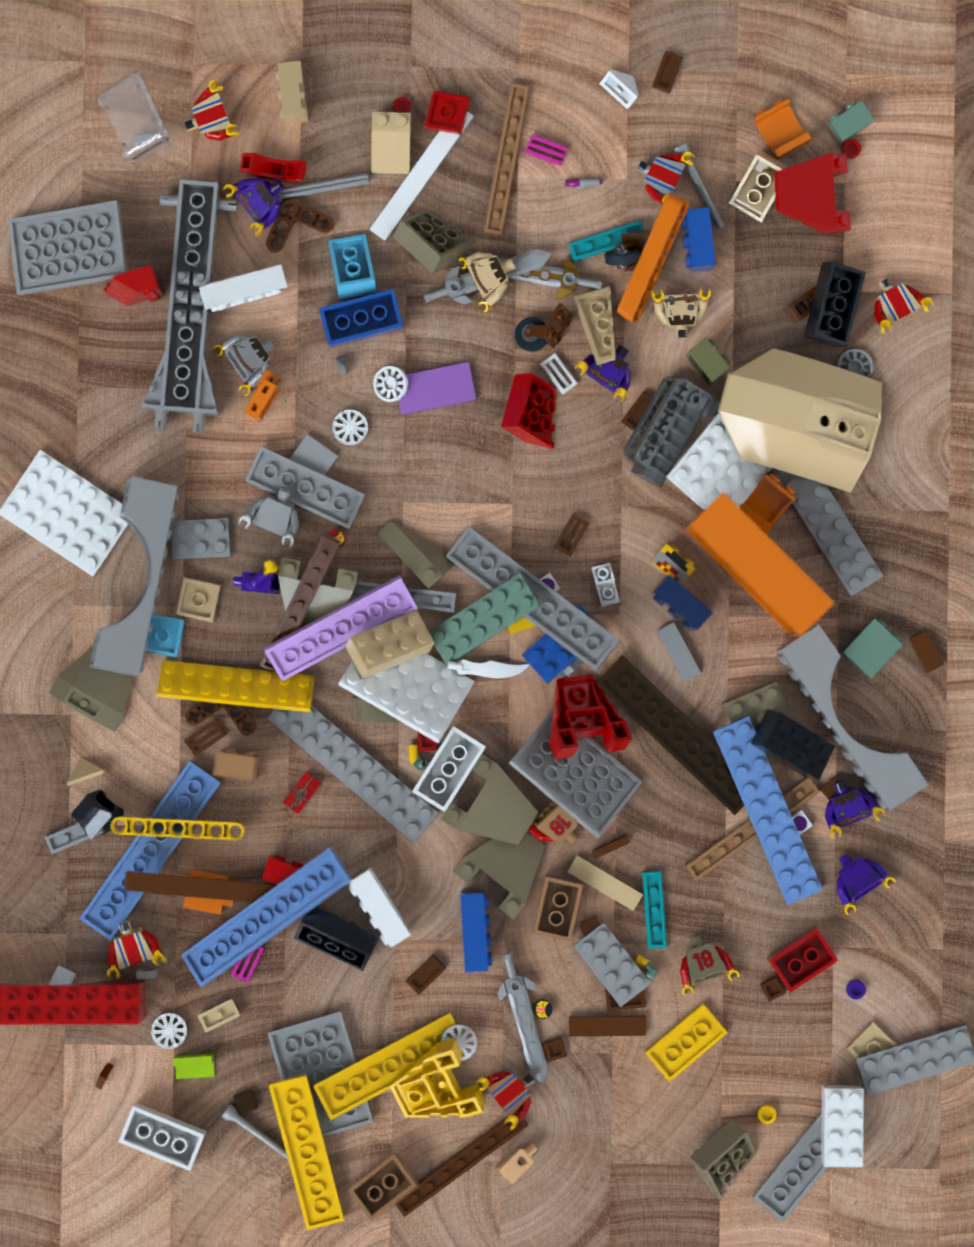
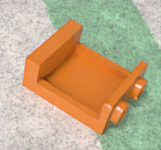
(768, 501)

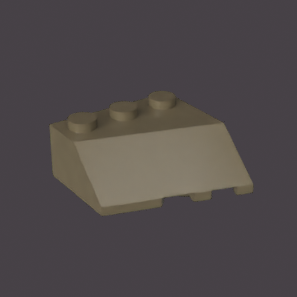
(432, 240)
(723, 1157)

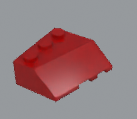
(135, 286)
(531, 410)

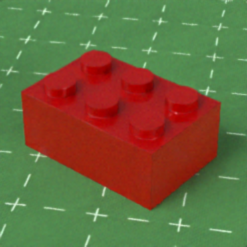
(802, 959)

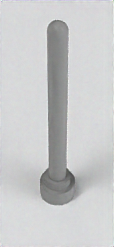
(700, 187)
(232, 1115)

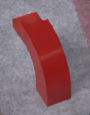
(272, 169)

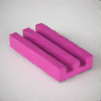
(551, 144)
(240, 976)

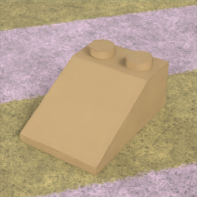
(390, 143)
(757, 188)

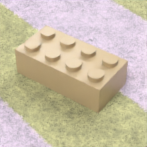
(389, 644)

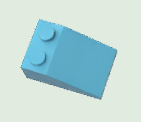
(352, 266)

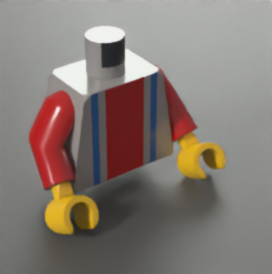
(664, 174)

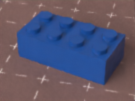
(361, 318)
(549, 657)
(474, 931)

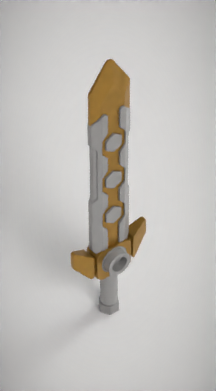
(558, 277)

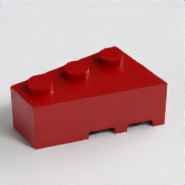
(278, 869)

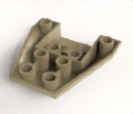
(94, 692)

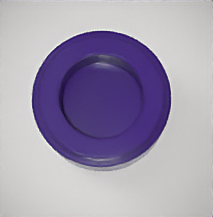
(855, 989)

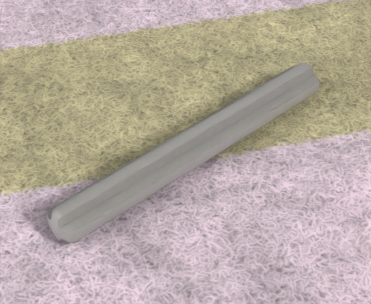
(323, 186)

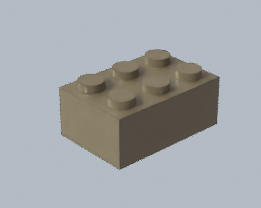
(755, 704)

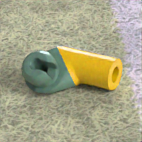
(415, 759)
(652, 971)

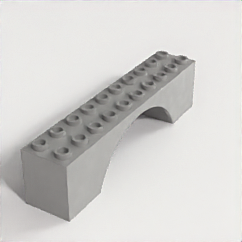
(149, 512)
(811, 664)

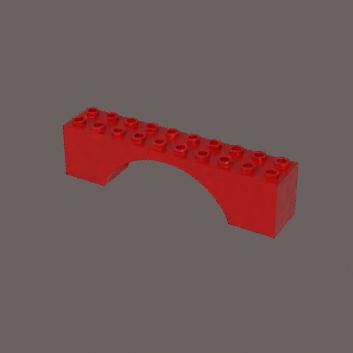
(73, 1004)

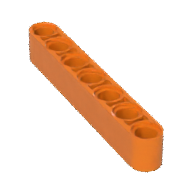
(653, 257)

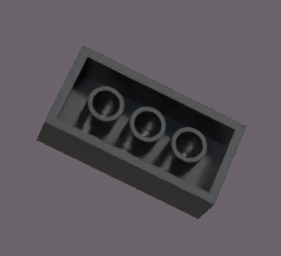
(834, 304)
(792, 744)
(337, 937)

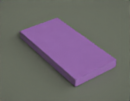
(437, 388)

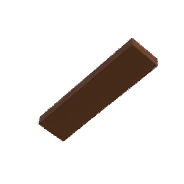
(607, 1025)

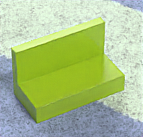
(194, 1066)

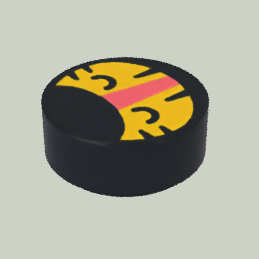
(542, 1009)

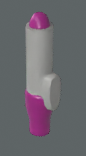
(582, 183)

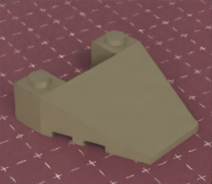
(327, 596)
(498, 810)
(508, 865)

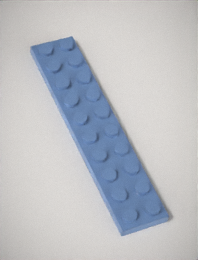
(767, 810)
(149, 853)
(266, 917)

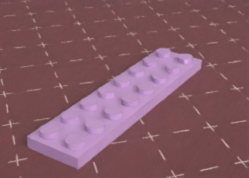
(333, 630)

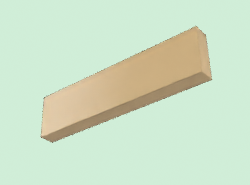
(605, 883)

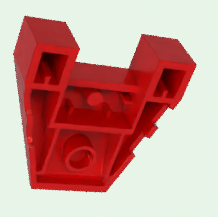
(808, 193)
(584, 712)

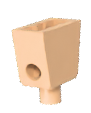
(509, 1166)

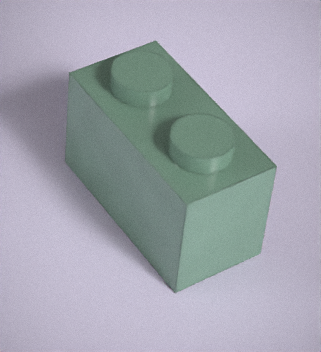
(850, 122)

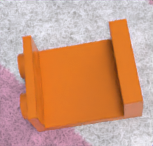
(781, 129)

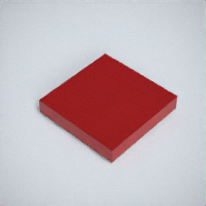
(447, 112)

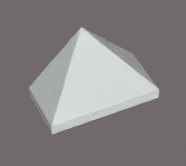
(621, 87)

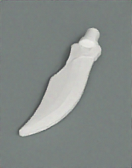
(487, 669)

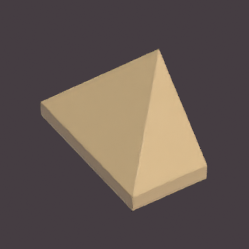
(83, 771)

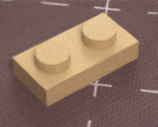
(218, 1015)

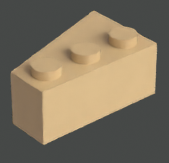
(292, 92)

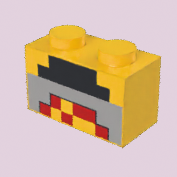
(673, 564)

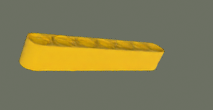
(169, 823)

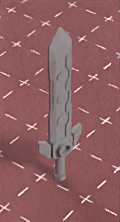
(465, 284)
(523, 1015)

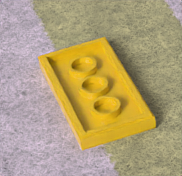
(686, 1042)

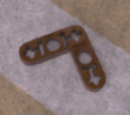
(296, 216)
(227, 707)

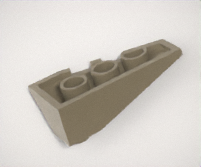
(419, 554)

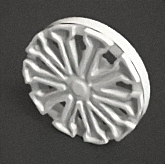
(390, 384)
(350, 427)
(169, 1030)
(461, 1039)

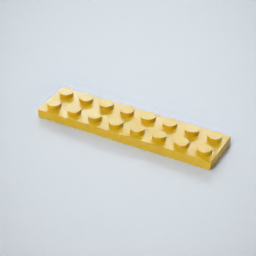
(235, 686)
(378, 1070)
(306, 1151)

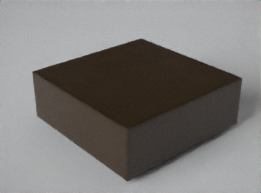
(245, 1102)

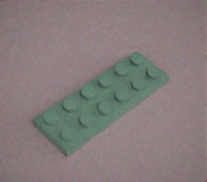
(484, 618)

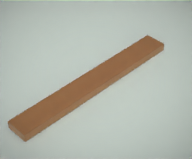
(506, 159)
(746, 833)

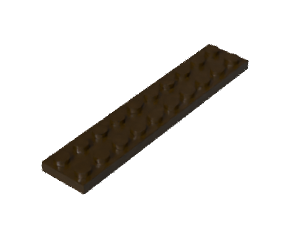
(671, 730)

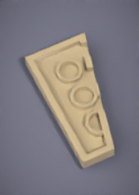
(597, 320)

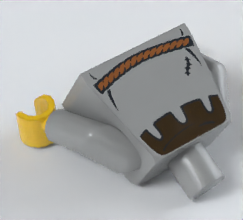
(248, 358)

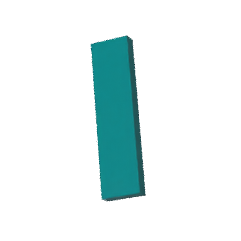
(601, 242)
(654, 909)

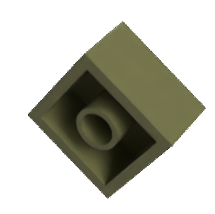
(708, 361)

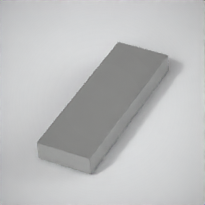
(678, 652)
(67, 837)

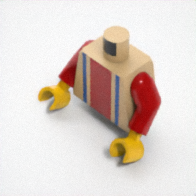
(211, 115)
(898, 303)
(131, 948)

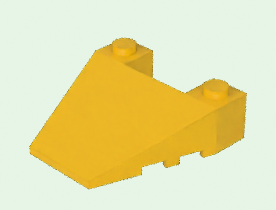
(432, 1088)

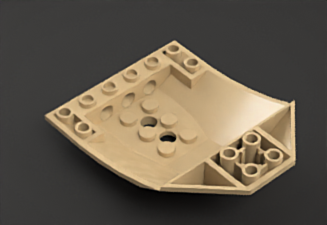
(776, 412)

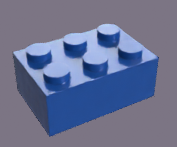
(698, 240)

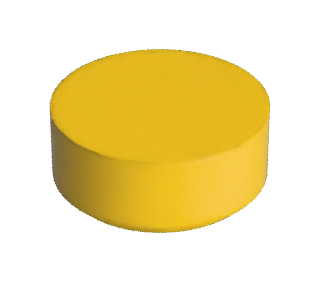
(766, 1114)

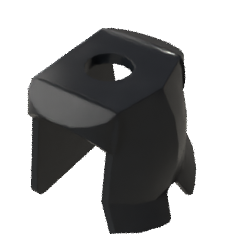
(96, 812)

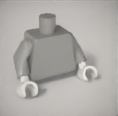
(275, 515)

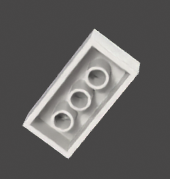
(247, 286)
(449, 768)
(380, 907)
(842, 1126)
(162, 1136)

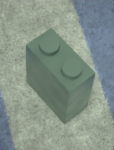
(872, 647)

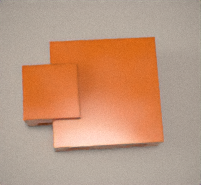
(263, 396)
(206, 904)

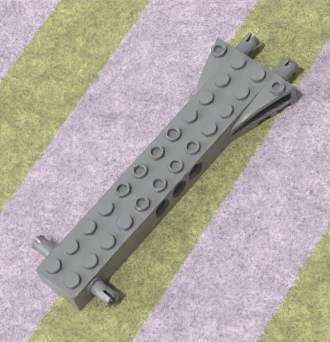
(183, 376)

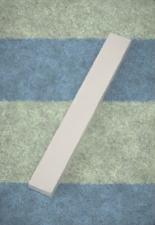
(415, 182)

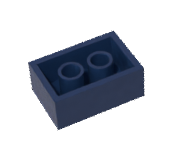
(681, 603)

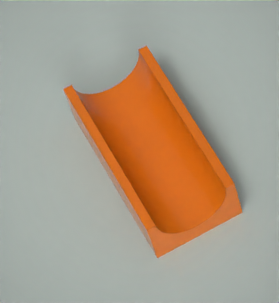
(759, 565)

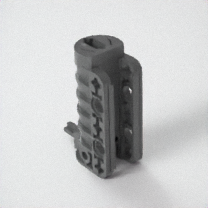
(668, 429)

